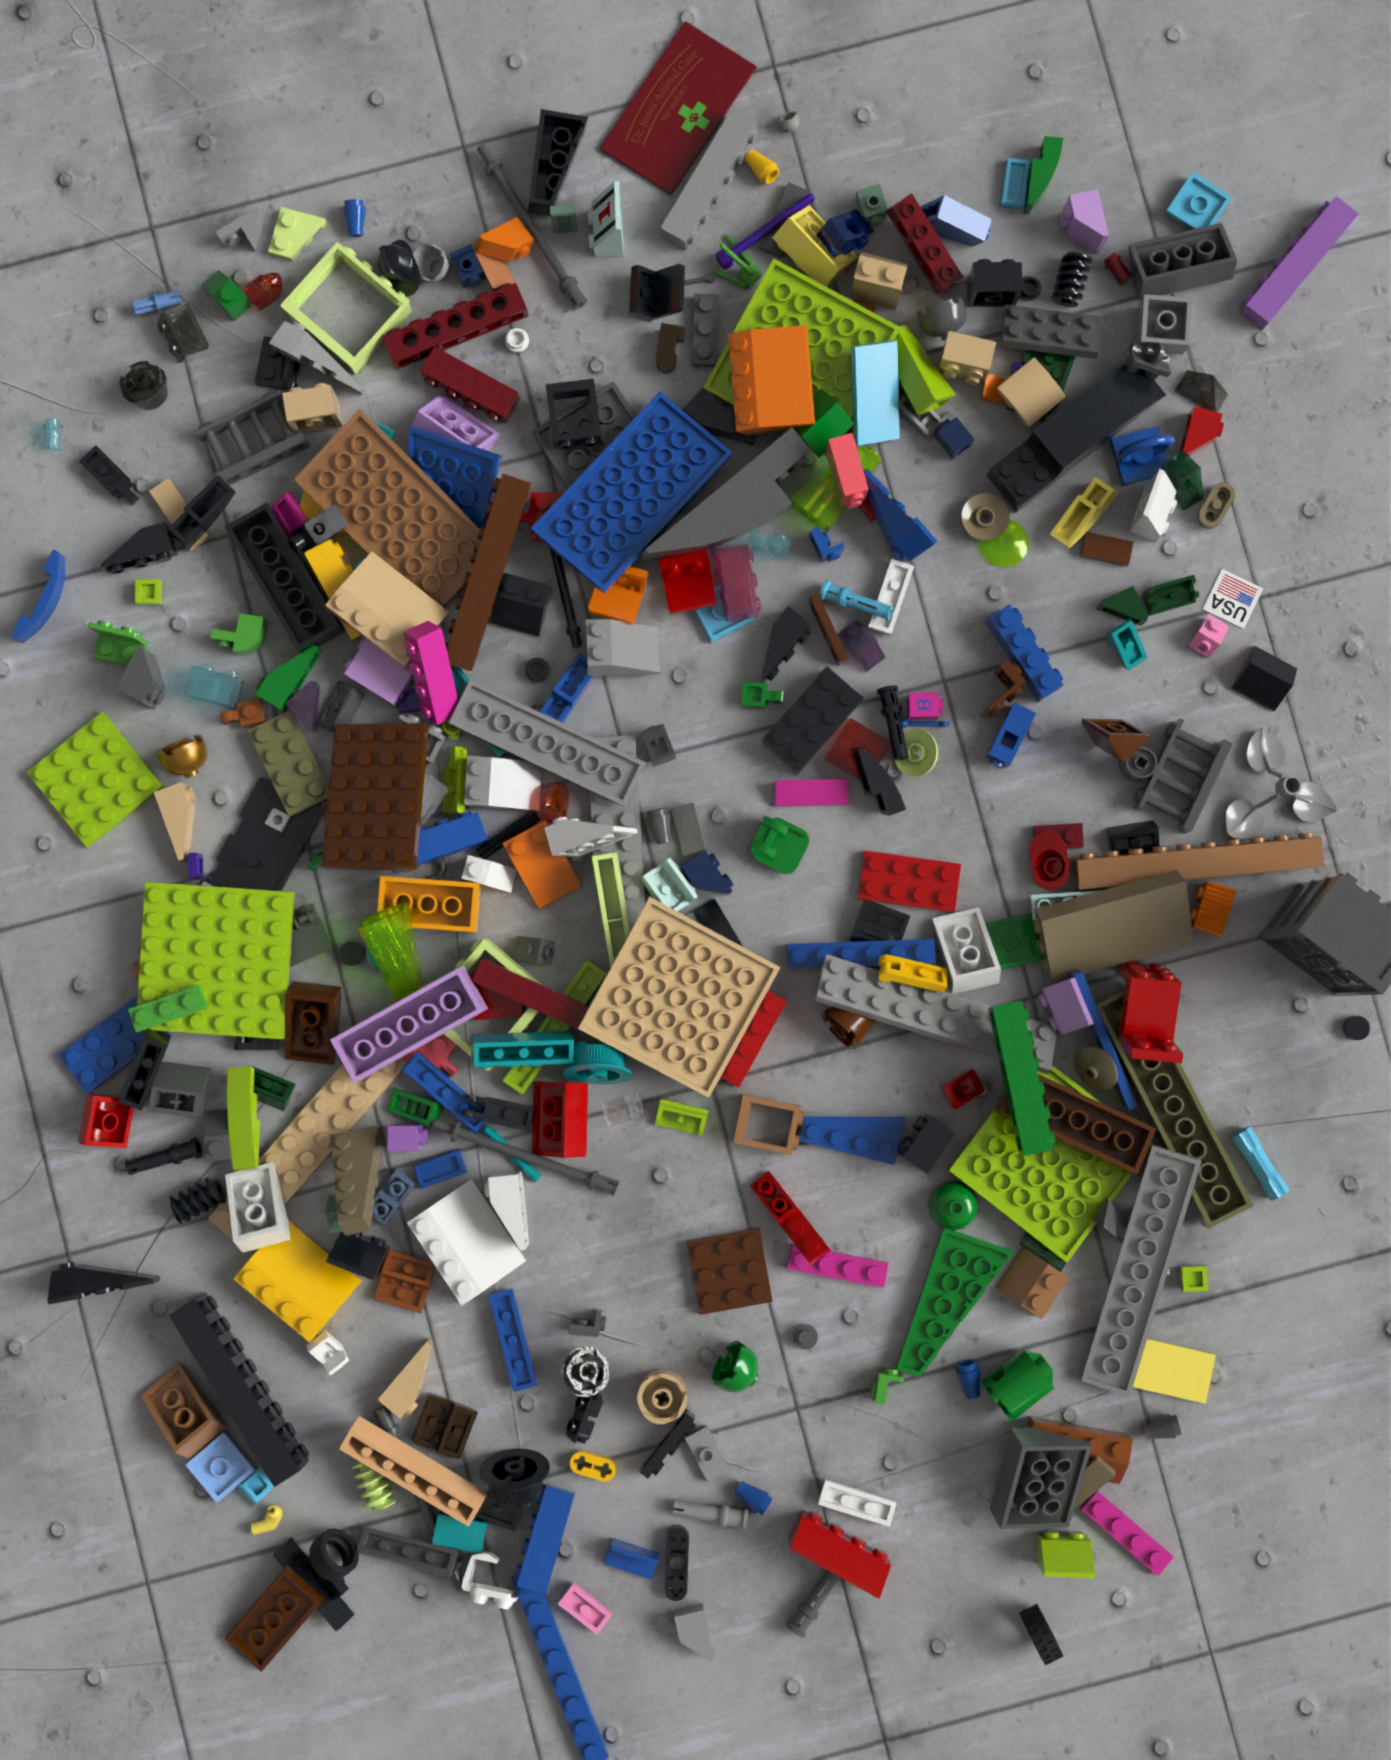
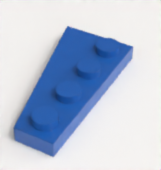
(861, 1136)

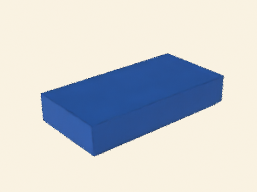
(440, 1169)

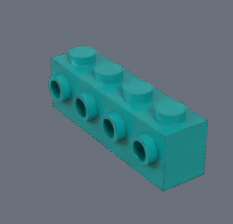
(522, 1049)

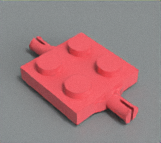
(438, 1053)

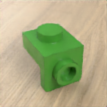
(879, 1387)

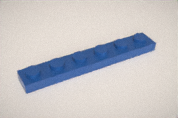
(860, 952)

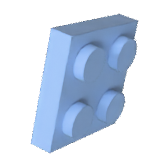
(221, 1466)

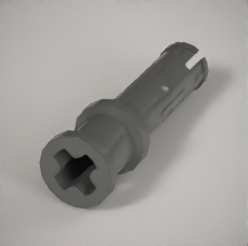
(811, 1612)

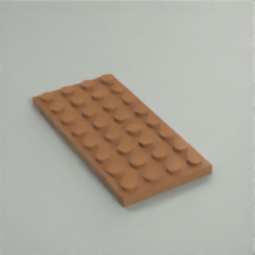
(393, 507)

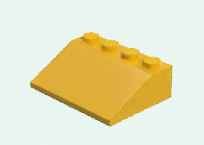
(298, 1282)

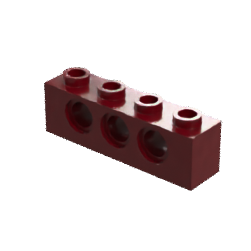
(924, 243)

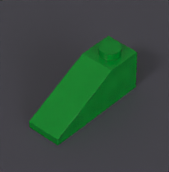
(287, 679)

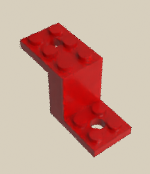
(1149, 1012)

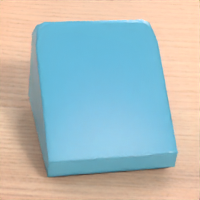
(255, 1487)

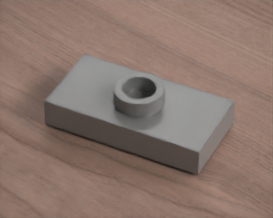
(707, 1453)

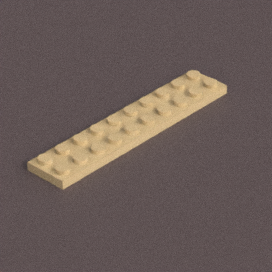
(307, 1138)

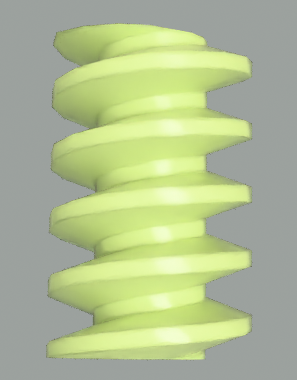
(374, 1487)

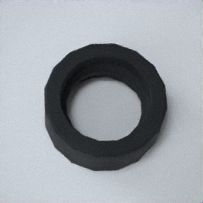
(321, 1561)

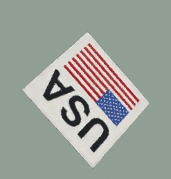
(1232, 598)

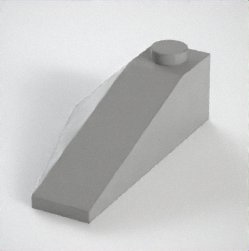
(301, 347)

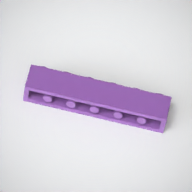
(1298, 264)

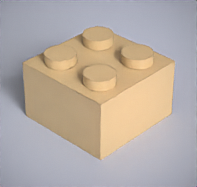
(966, 358)
(312, 408)

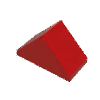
(962, 1089)

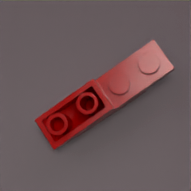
(790, 1218)

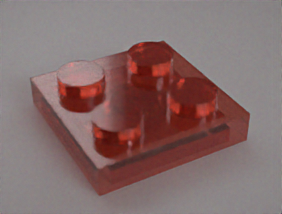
(852, 736)

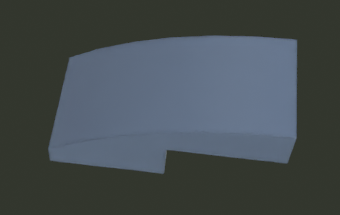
(392, 1196)

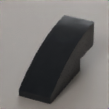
(202, 512)
(878, 782)

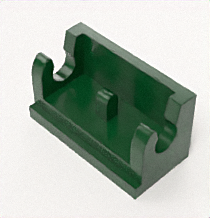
(1170, 595)

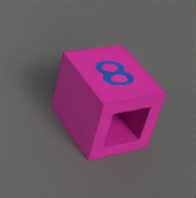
(924, 706)

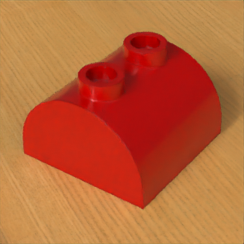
(105, 1121)

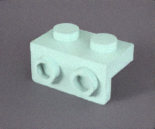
(669, 885)

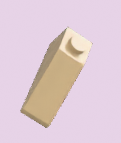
(178, 814)
(406, 1387)

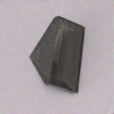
(1202, 390)

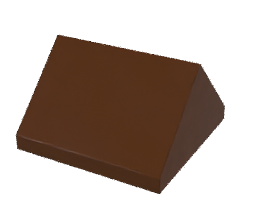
(1115, 736)

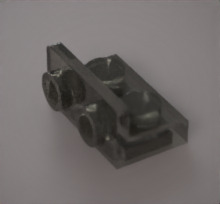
(181, 331)

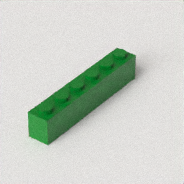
(1021, 1078)

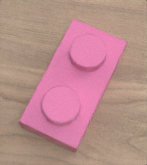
(585, 1608)

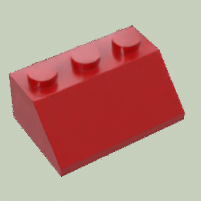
(560, 1119)

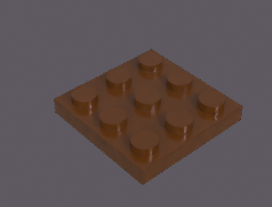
(729, 1271)

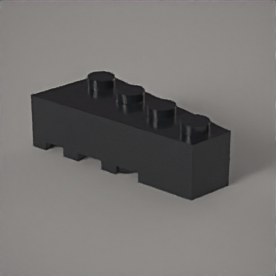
(555, 151)

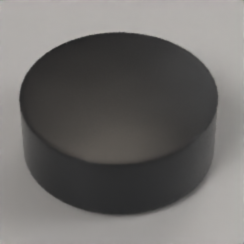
(537, 670)
(352, 953)
(1356, 1028)

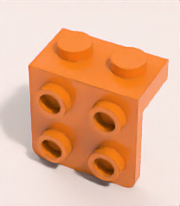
(622, 598)

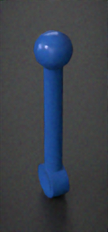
(924, 723)

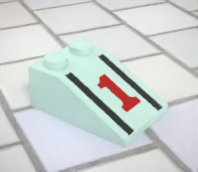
(607, 223)

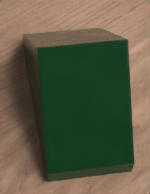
(1125, 606)

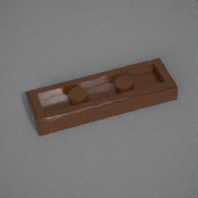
(827, 629)

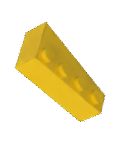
(330, 570)

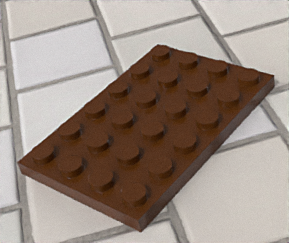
(375, 796)

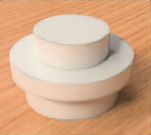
(517, 340)

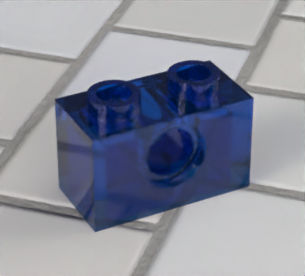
(845, 233)

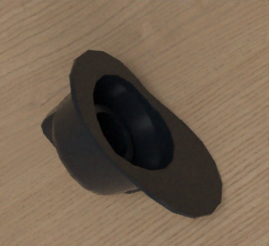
(400, 266)

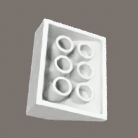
(466, 1242)

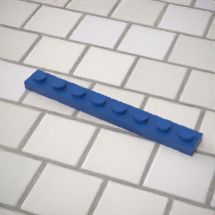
(562, 1674)

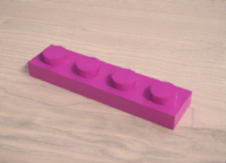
(841, 1267)
(1127, 1532)

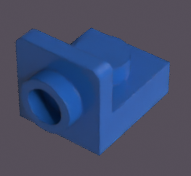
(821, 544)

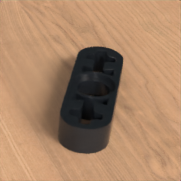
(669, 1581)

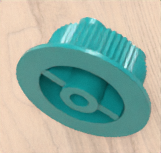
(597, 1065)

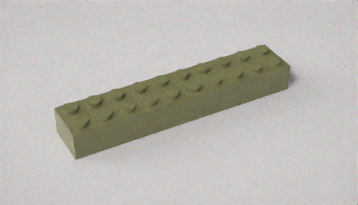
(1180, 1123)

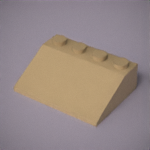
(382, 606)

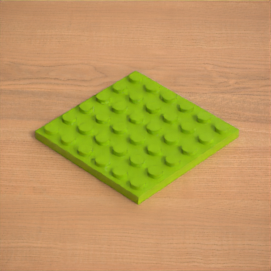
(832, 324)
(228, 944)
(1044, 1192)

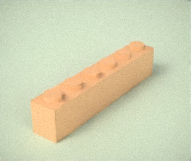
(413, 1471)

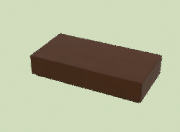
(1106, 549)

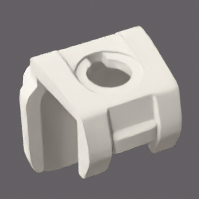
(481, 1592)

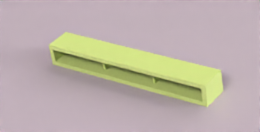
(611, 901)

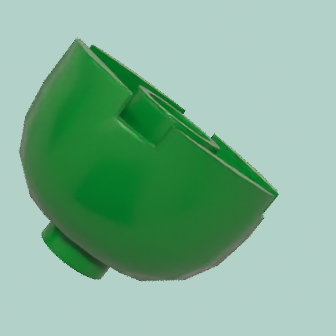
(953, 1205)
(737, 1369)

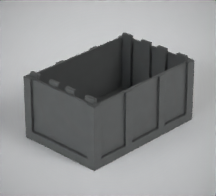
(1335, 935)

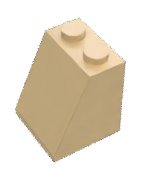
(878, 280)

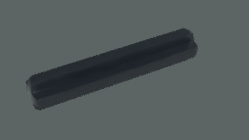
(511, 831)

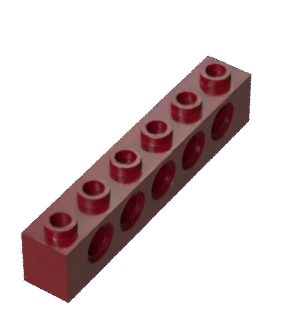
(450, 337)

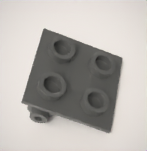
(307, 935)

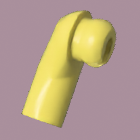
(270, 1522)

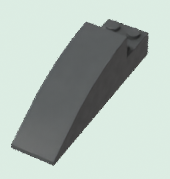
(738, 505)

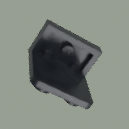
(656, 292)

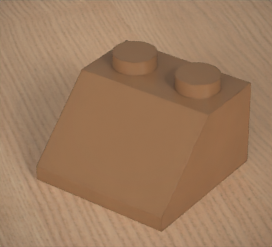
(1032, 1283)

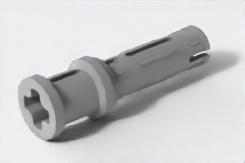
(724, 1516)

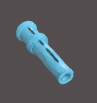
(843, 600)

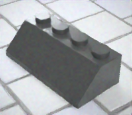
(1182, 261)

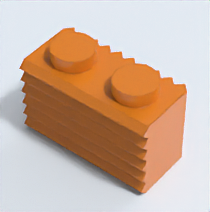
(1211, 908)

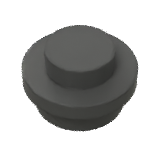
(805, 1336)

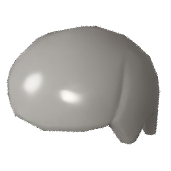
(432, 262)

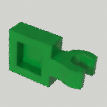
(756, 695)

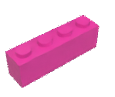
(431, 671)

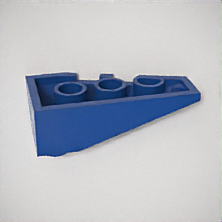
(902, 533)

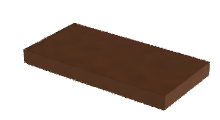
(274, 1618)

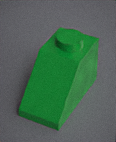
(227, 295)

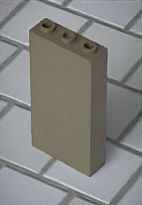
(1114, 926)

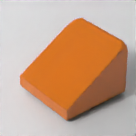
(989, 390)

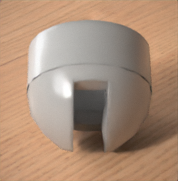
(790, 121)

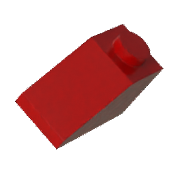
(1201, 429)

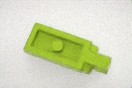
(455, 780)

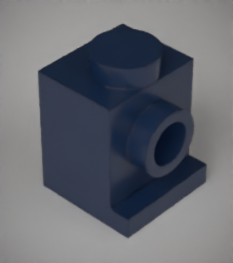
(463, 258)

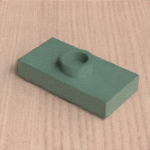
(563, 218)

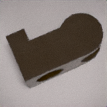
(666, 351)

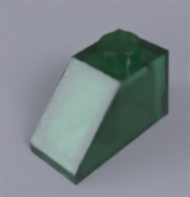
(1186, 479)

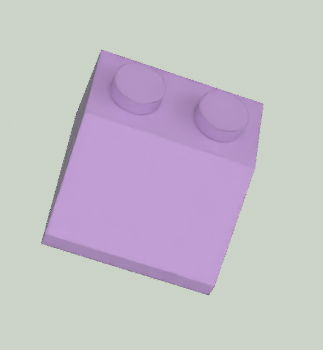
(1085, 220)
(1065, 1006)

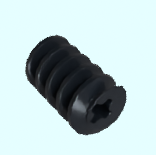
(1069, 279)
(197, 1200)

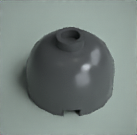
(943, 318)

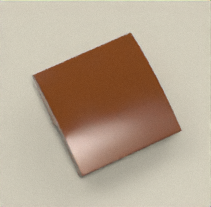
(405, 1281)

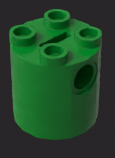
(1020, 1383)

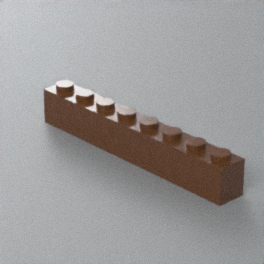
(487, 570)

